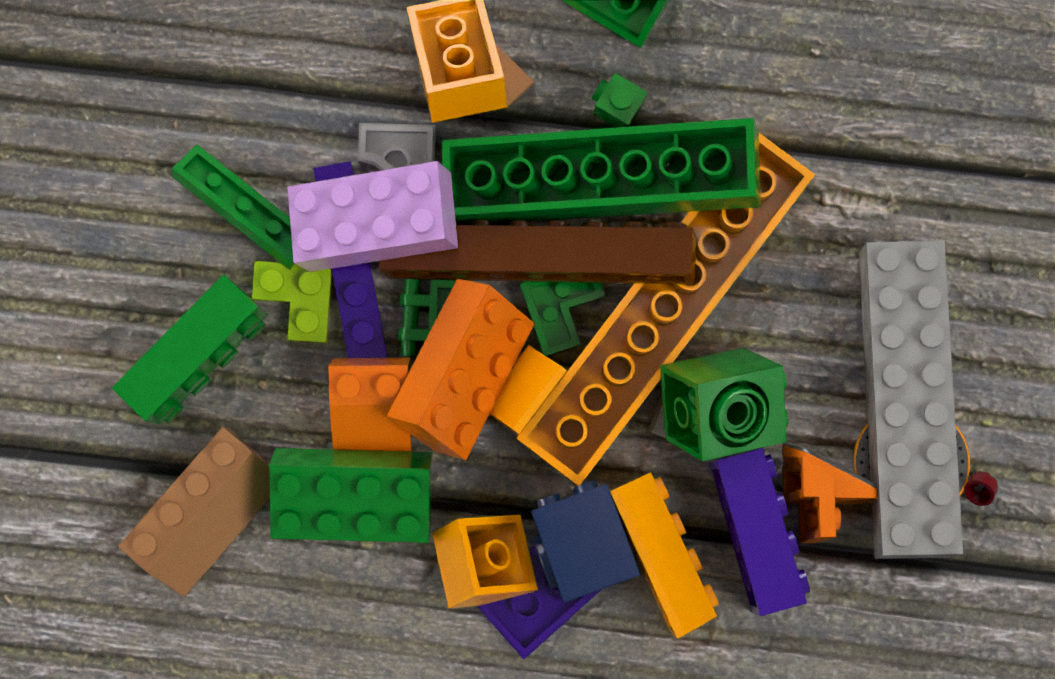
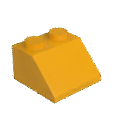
(526, 389)
(484, 560)

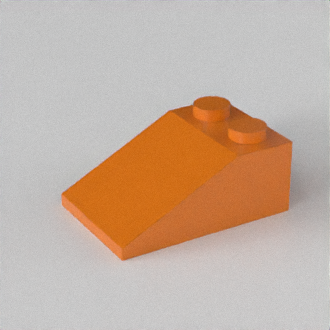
(360, 400)

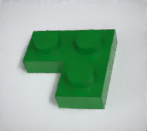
(549, 310)

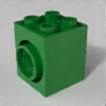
(724, 403)

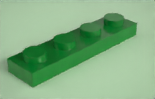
(236, 203)

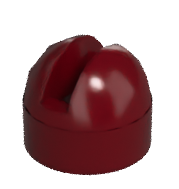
(988, 492)

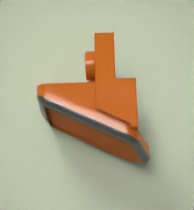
(816, 487)

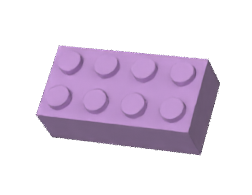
(372, 217)

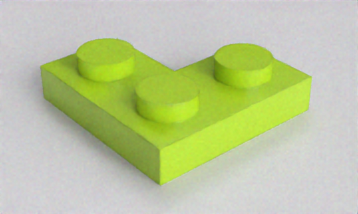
(304, 290)

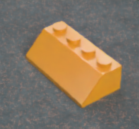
(663, 556)

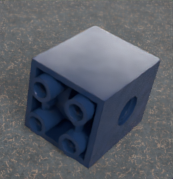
(582, 542)

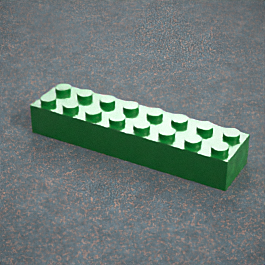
(605, 172)

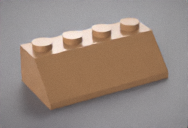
(201, 513)

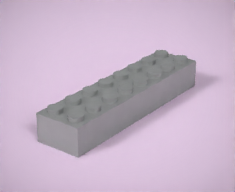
(910, 400)

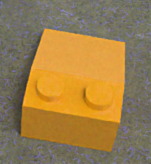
(457, 58)

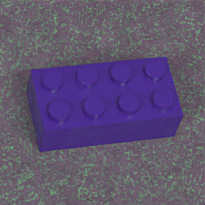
(759, 533)

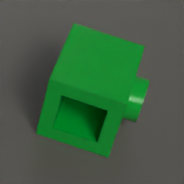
(618, 101)

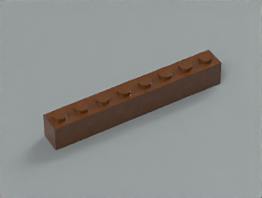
(558, 254)

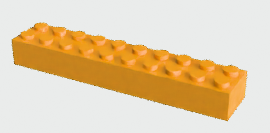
(655, 326)

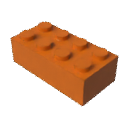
(461, 369)

